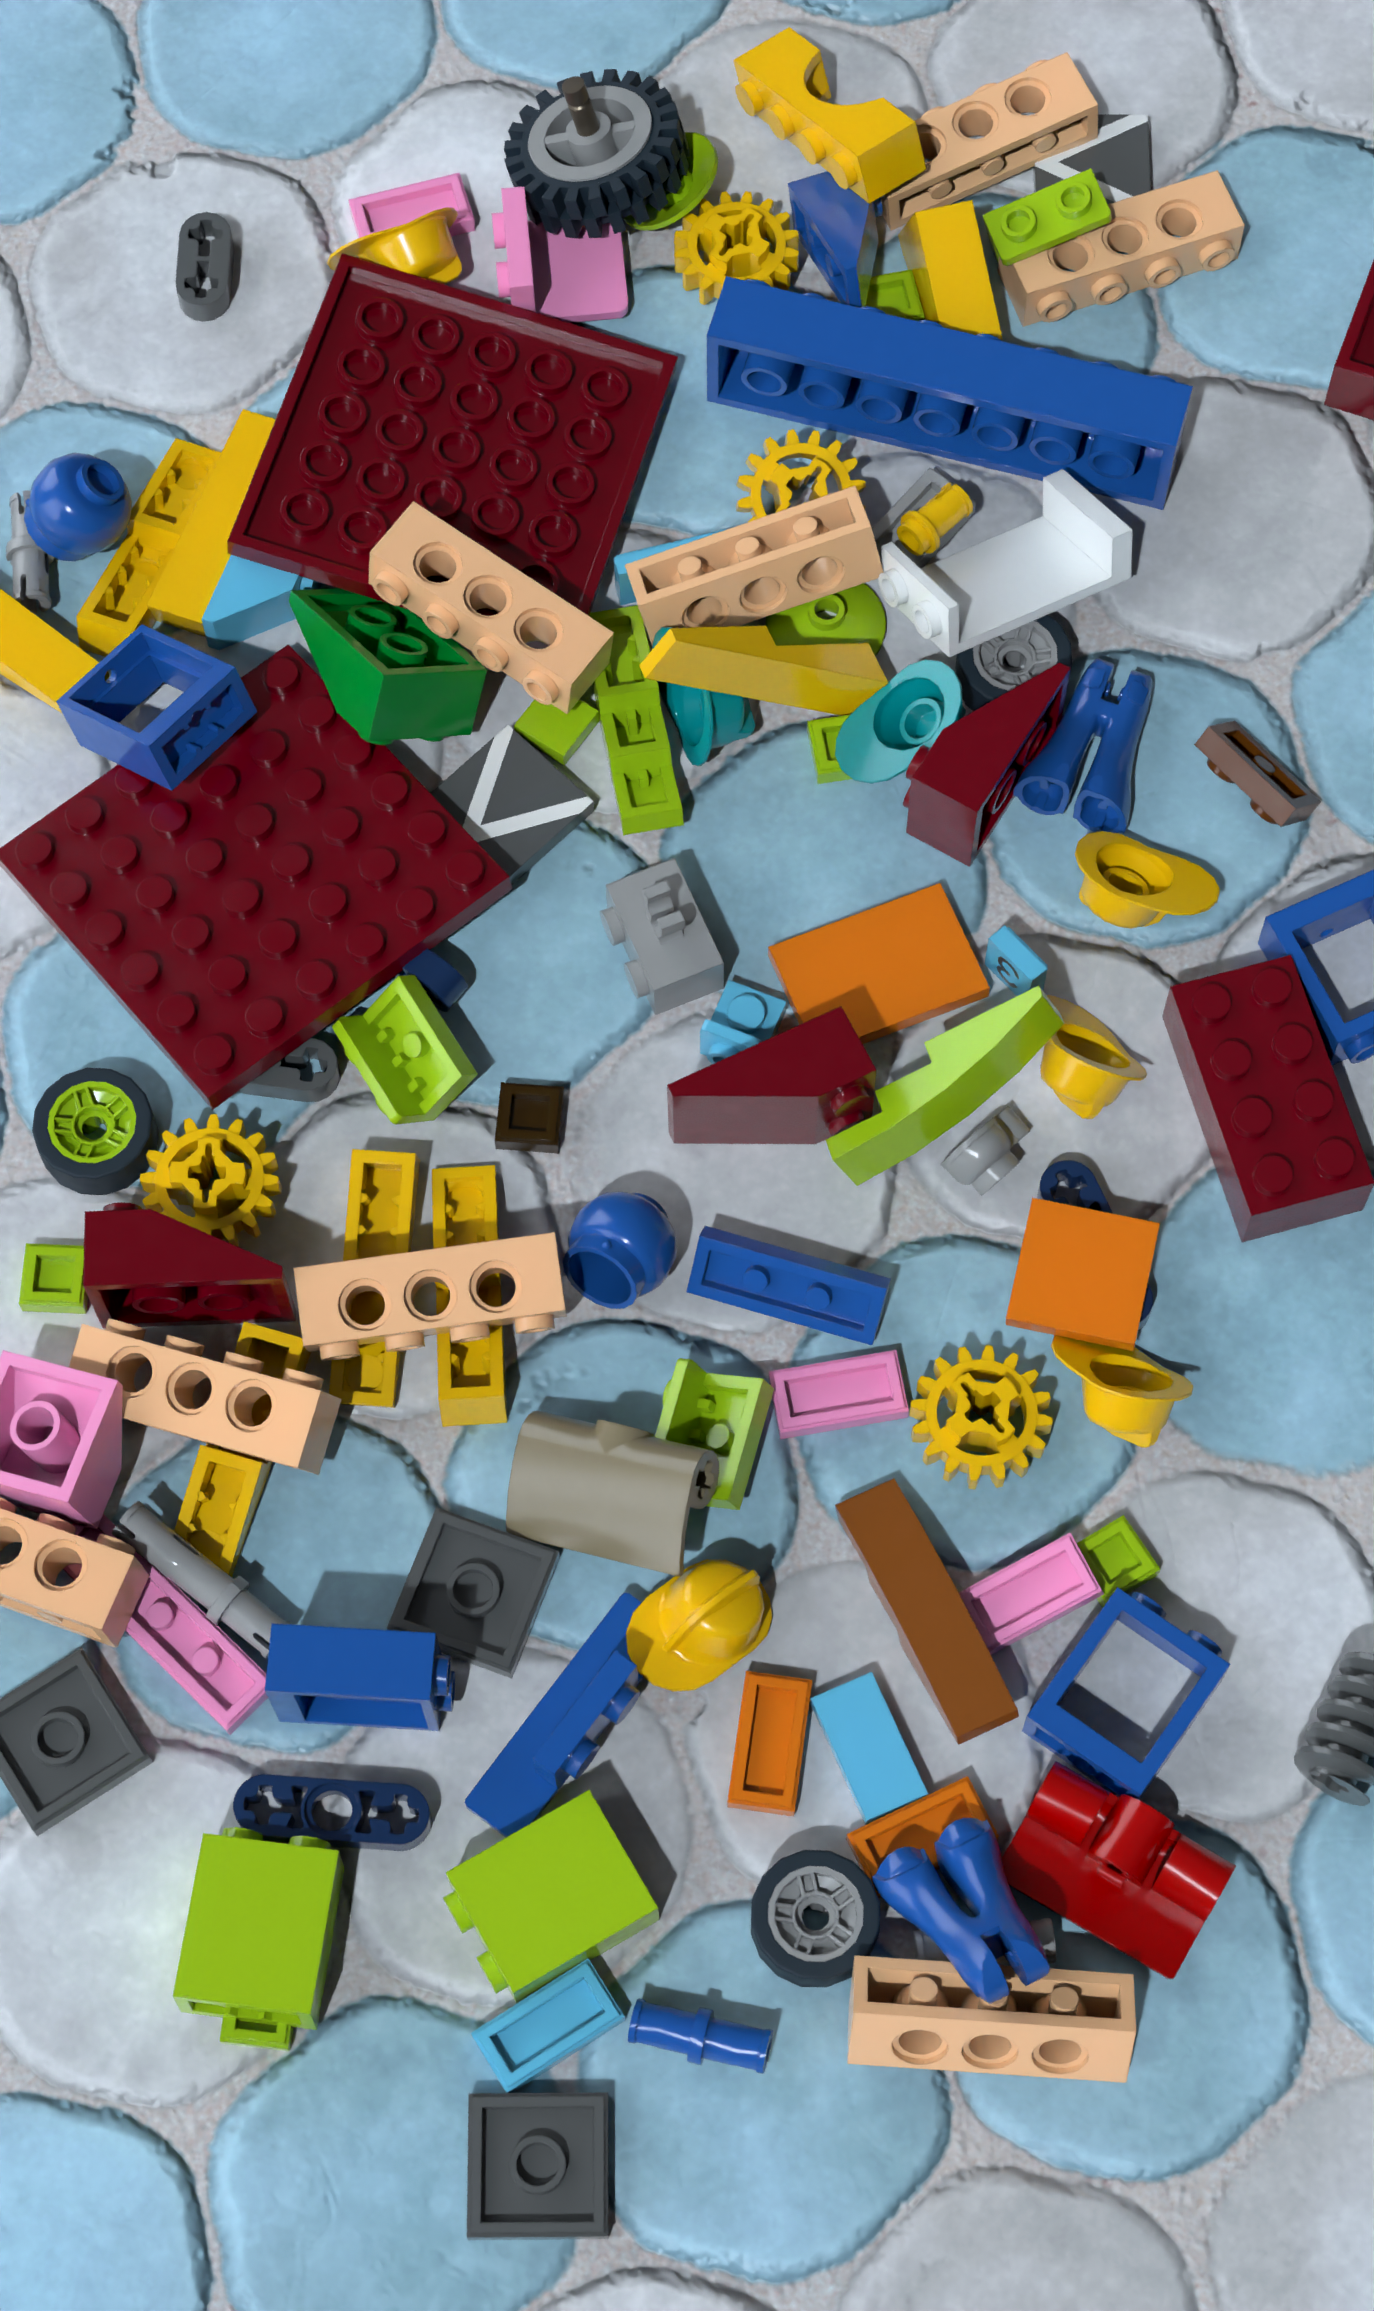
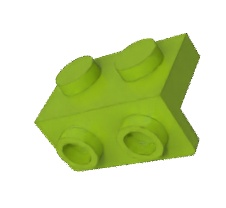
(1046, 218)
(406, 1053)
(720, 1416)

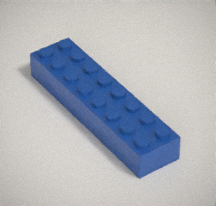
(945, 391)

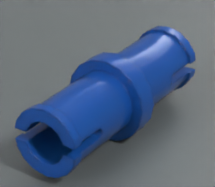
(700, 2036)

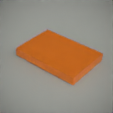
(883, 966)

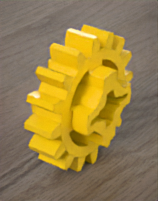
(735, 246)
(780, 477)
(190, 1164)
(999, 1398)

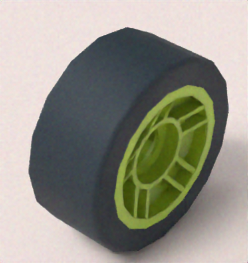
(80, 1105)

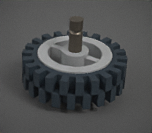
(597, 152)

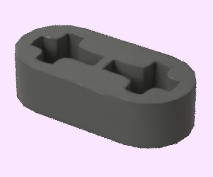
(216, 266)
(287, 1082)

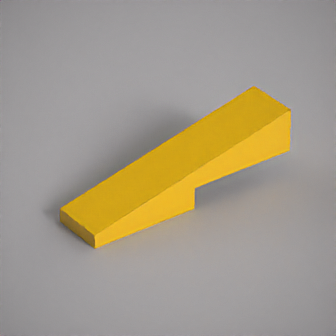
(155, 524)
(202, 546)
(38, 655)
(751, 666)
(377, 1224)
(474, 1371)
(227, 1482)

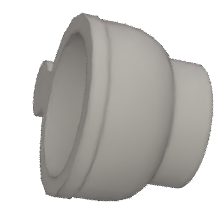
(987, 1153)

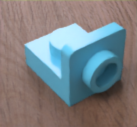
(740, 1021)

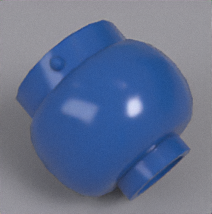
(77, 507)
(619, 1249)

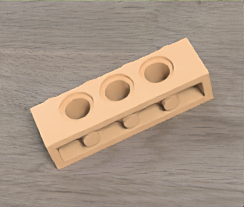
(1011, 141)
(1141, 227)
(758, 566)
(477, 579)
(329, 1288)
(291, 1435)
(92, 1605)
(930, 2019)

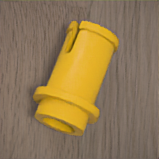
(923, 529)

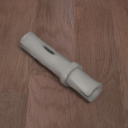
(199, 1577)

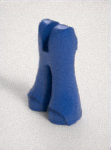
(1106, 791)
(975, 1871)

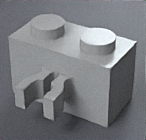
(663, 937)

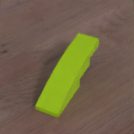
(635, 729)
(963, 1073)

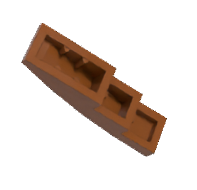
(927, 1612)

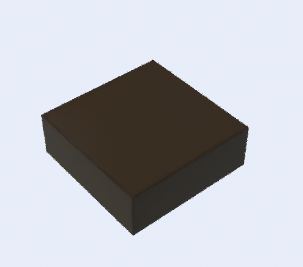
(529, 1118)

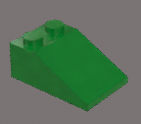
(388, 667)

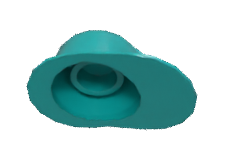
(705, 716)
(898, 720)

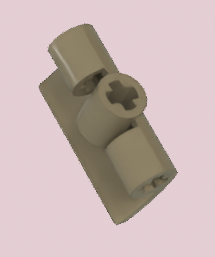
(607, 1490)

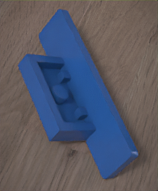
(562, 1728)

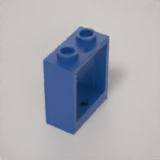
(180, 736)
(1308, 923)
(358, 1677)
(1088, 1749)

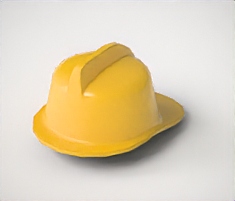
(416, 248)
(1139, 884)
(1086, 1062)
(1123, 1388)
(698, 1625)

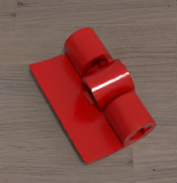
(1115, 1869)

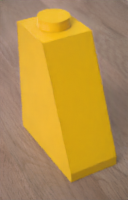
(950, 268)

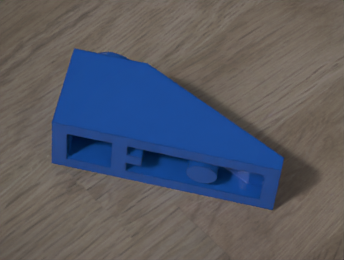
(837, 234)

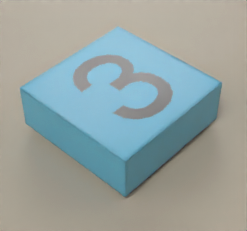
(1014, 962)

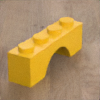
(861, 145)

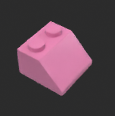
(58, 1438)

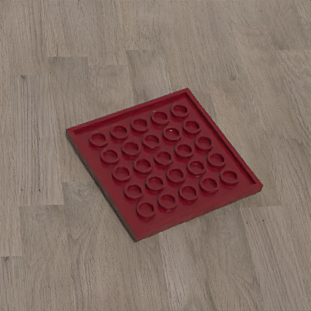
(465, 407)
(256, 887)

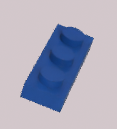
(788, 1285)

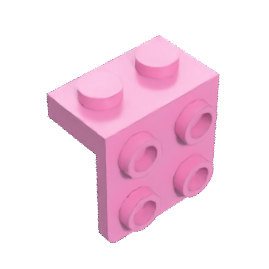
(556, 273)

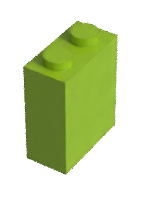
(549, 1897)
(259, 1928)

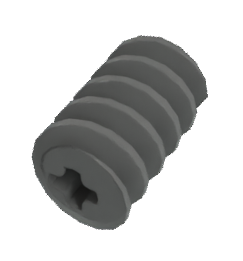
(1344, 1735)

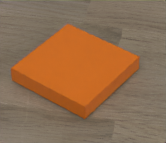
(1082, 1274)

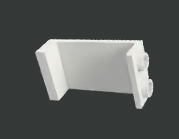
(1015, 575)

